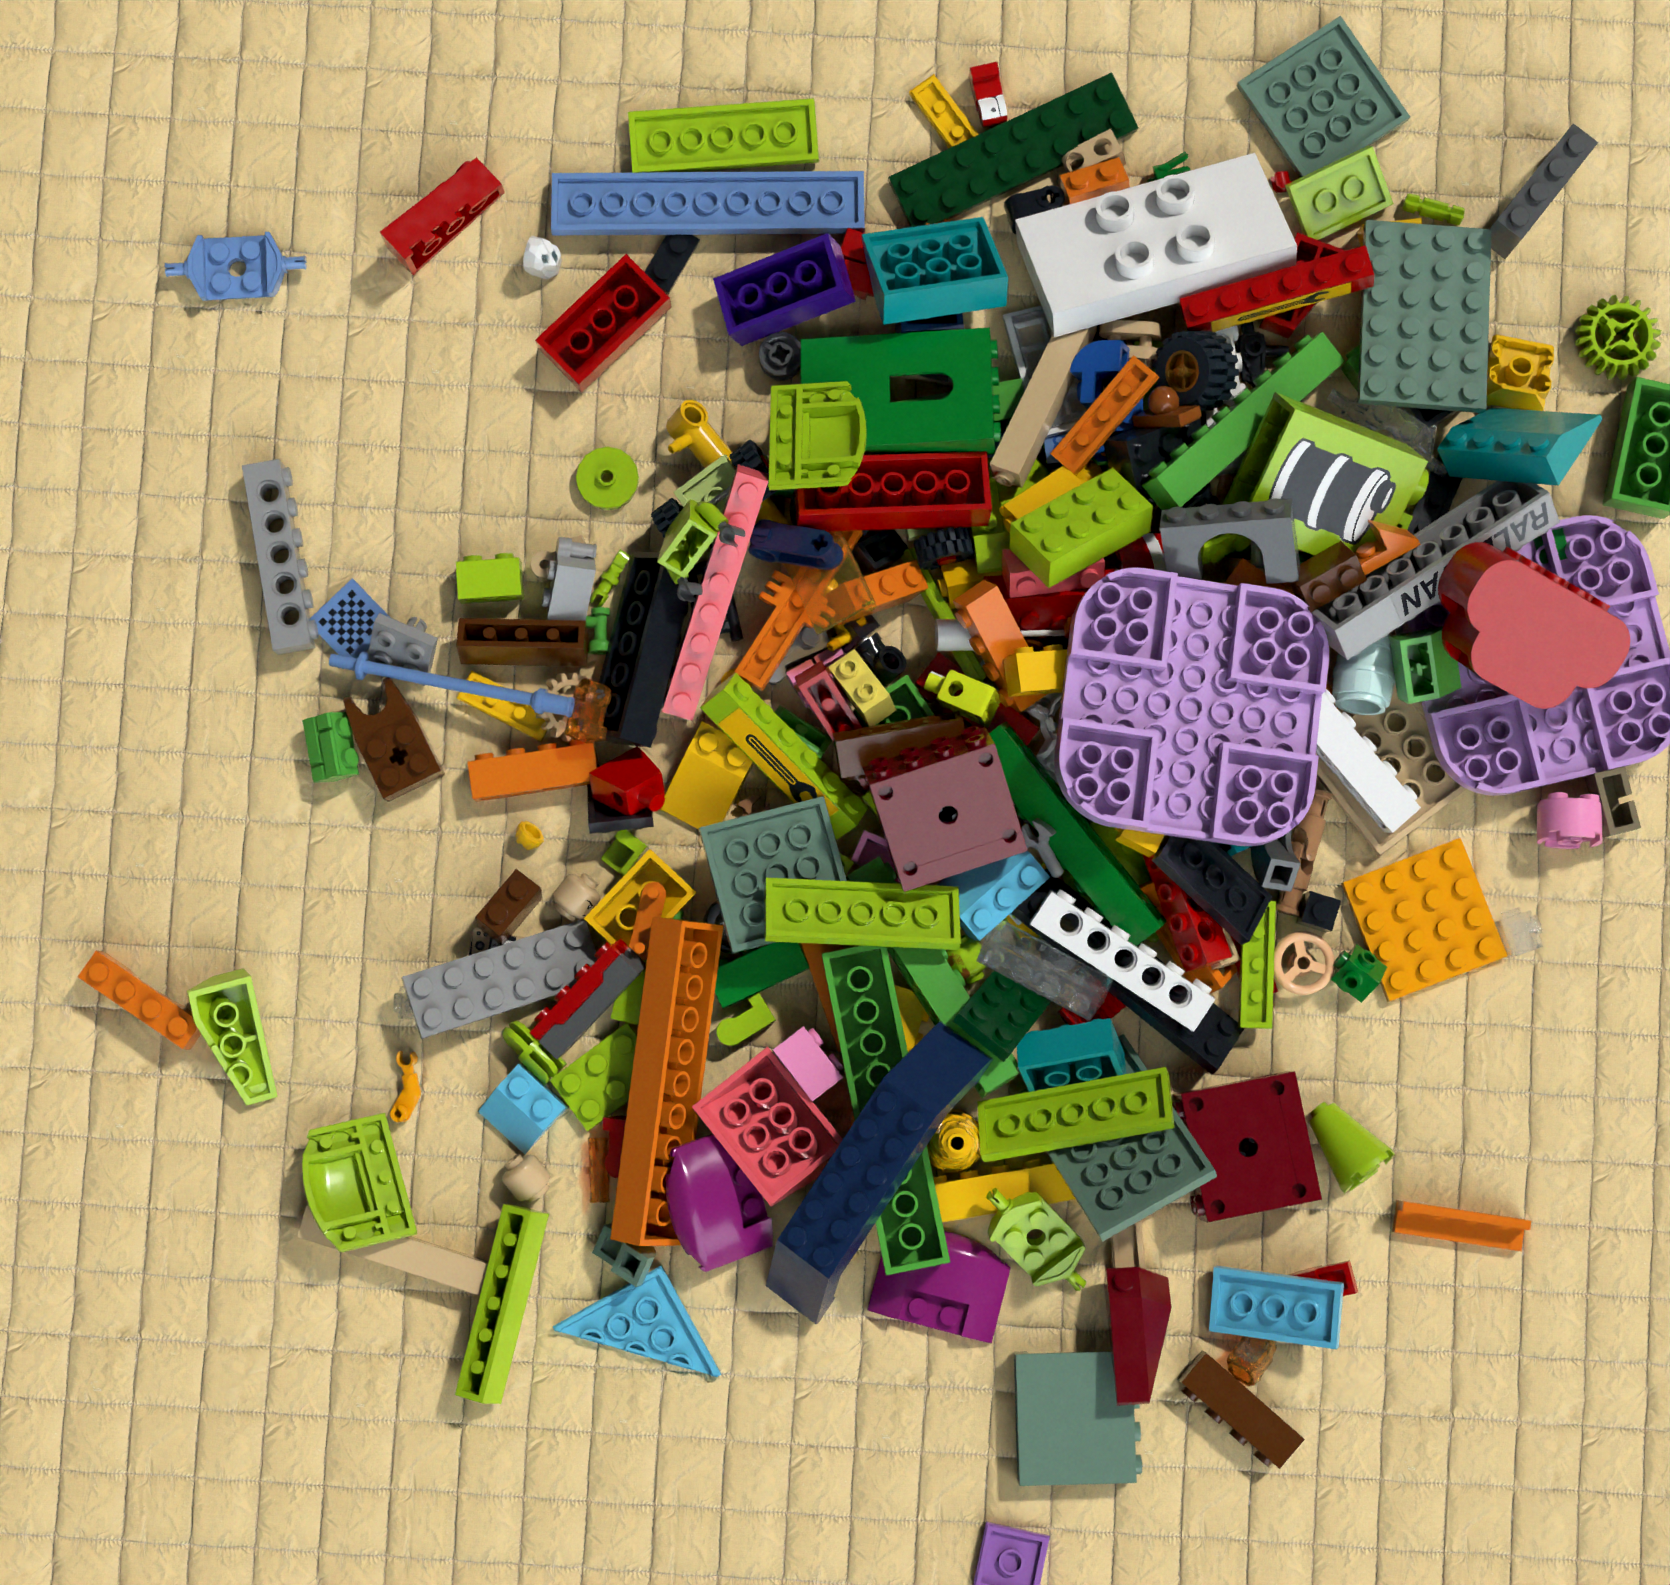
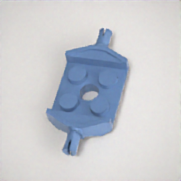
(211, 262)

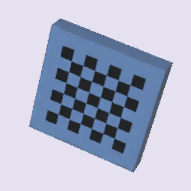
(348, 620)

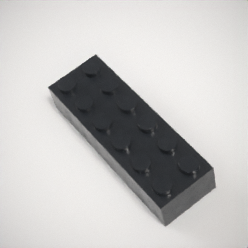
(642, 650)

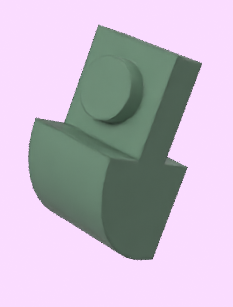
(627, 1260)

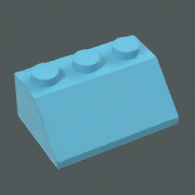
(995, 891)

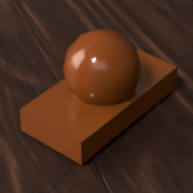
(1165, 410)

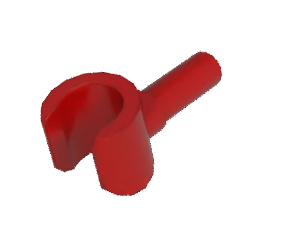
(1279, 181)

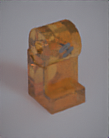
(589, 712)

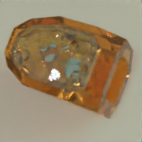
(1251, 1359)

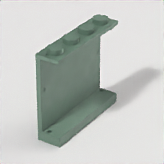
(1071, 1421)

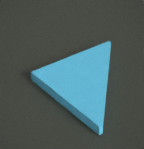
(646, 1323)

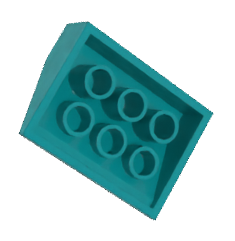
(935, 270)
(1517, 445)

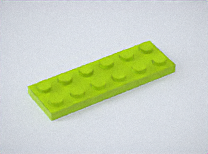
(724, 136)
(861, 914)
(1075, 1114)

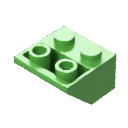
(1423, 666)

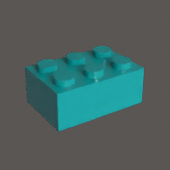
(1070, 1055)

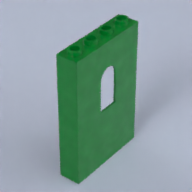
(944, 425)

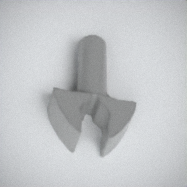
(1042, 845)

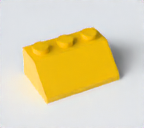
(617, 910)

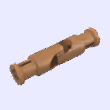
(1309, 829)

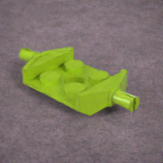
(1044, 1258)

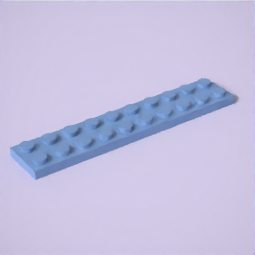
(707, 203)

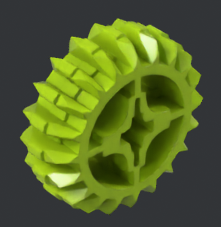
(1626, 346)

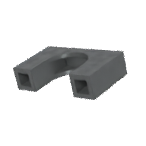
(1540, 190)
(1264, 522)

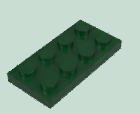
(1001, 1014)

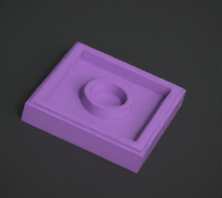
(1010, 1556)

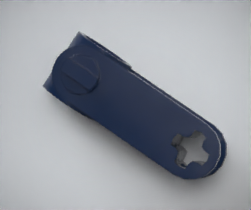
(794, 545)

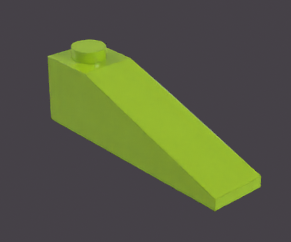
(232, 1027)

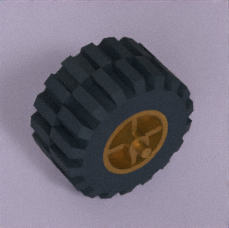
(1197, 368)

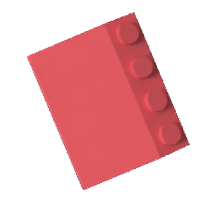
(769, 1127)

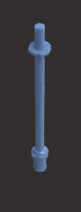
(540, 700)

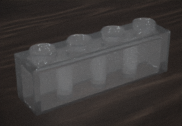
(1045, 969)

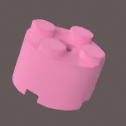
(1569, 821)

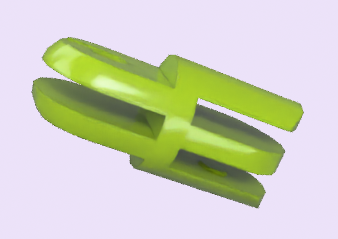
(531, 1052)

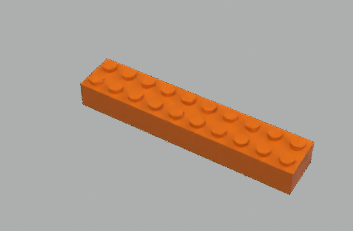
(665, 1074)

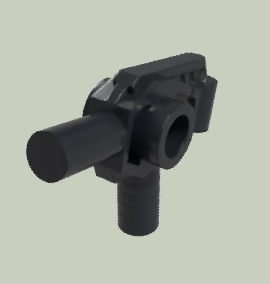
(1253, 352)

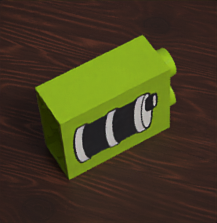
(1331, 473)

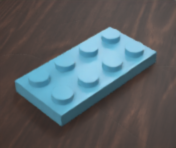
(1276, 1307)

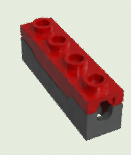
(588, 998)

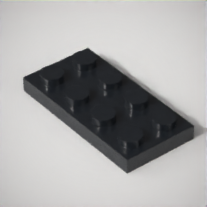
(1214, 883)

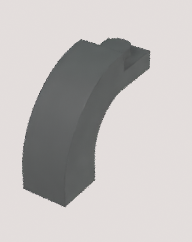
(1275, 864)

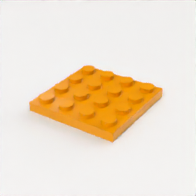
(1424, 919)

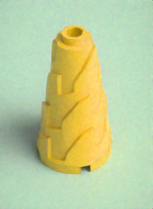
(942, 1155)

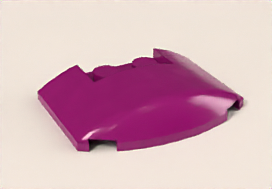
(715, 1205)
(949, 1297)

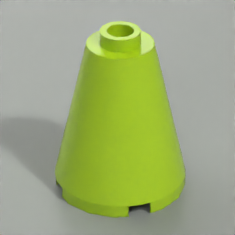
(1348, 1146)

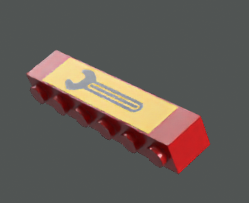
(1278, 291)

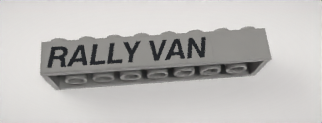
(1406, 586)

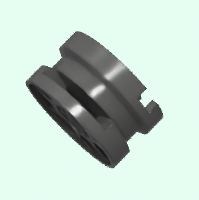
(780, 356)

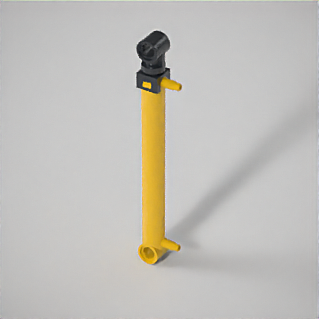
(691, 429)

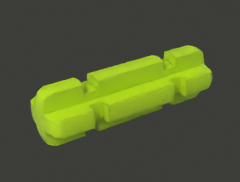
(1433, 209)

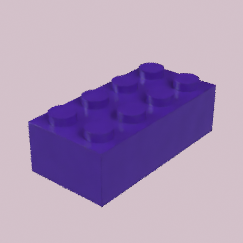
(784, 289)

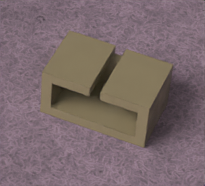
(1610, 786)

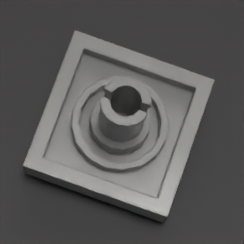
(402, 644)

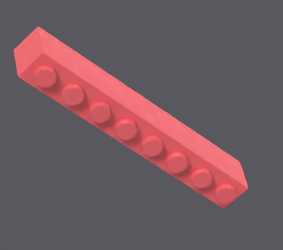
(718, 587)

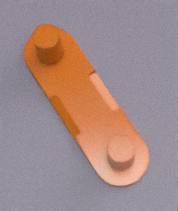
(650, 906)

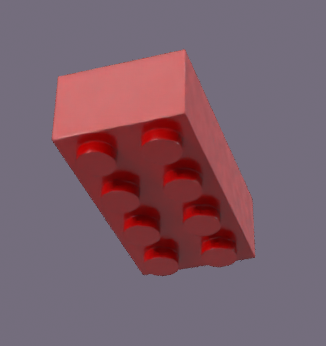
(603, 323)

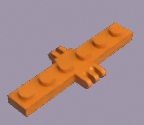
(781, 627)

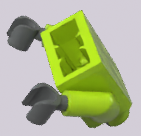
(688, 540)

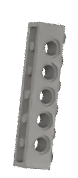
(258, 480)

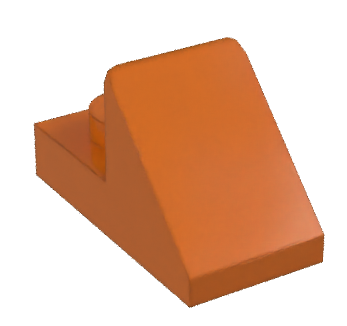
(1389, 545)

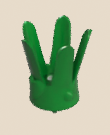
(1165, 169)

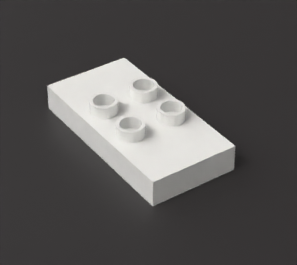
(1154, 244)

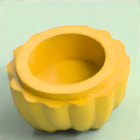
(528, 835)

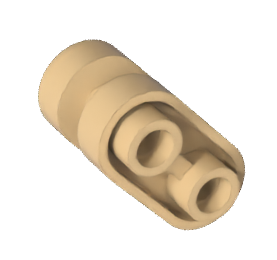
(1135, 331)

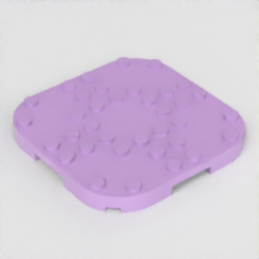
(1191, 707)
(1508, 746)

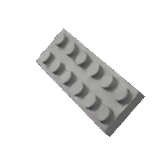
(498, 978)

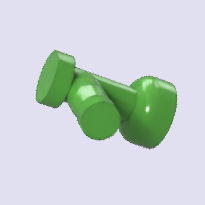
(598, 621)

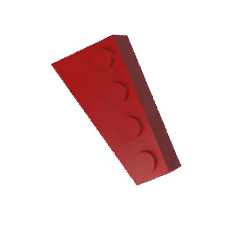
(441, 215)
(1042, 610)

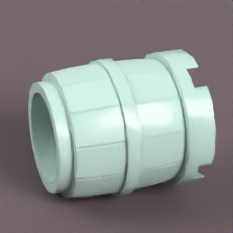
(1365, 680)

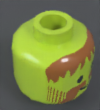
(965, 960)

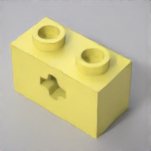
(862, 688)

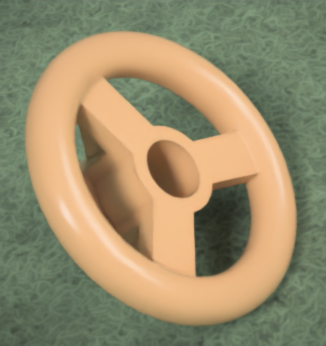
(1298, 939)

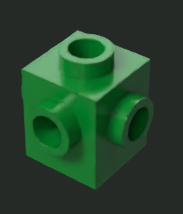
(1358, 972)

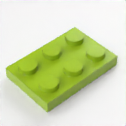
(1339, 194)
(600, 1078)

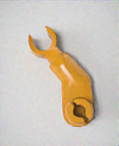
(411, 1090)

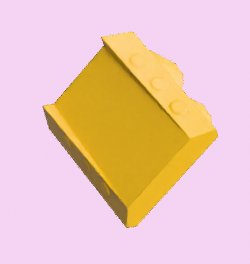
(1518, 373)

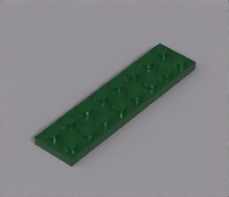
(1010, 153)

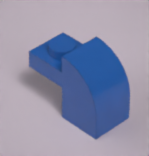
(1097, 363)

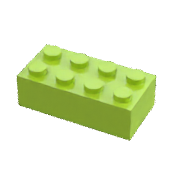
(1080, 527)

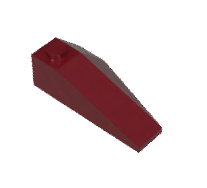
(1137, 1323)

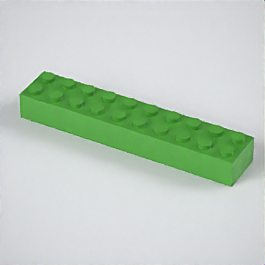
(870, 1047)

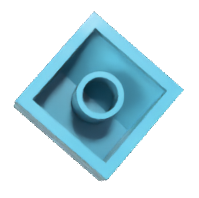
(522, 1108)

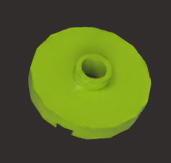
(607, 494)

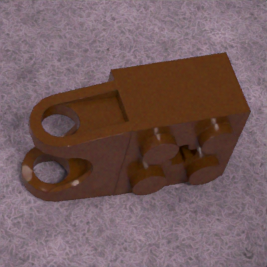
(387, 734)

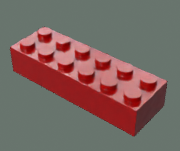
(903, 494)

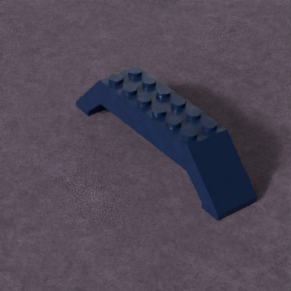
(871, 1167)

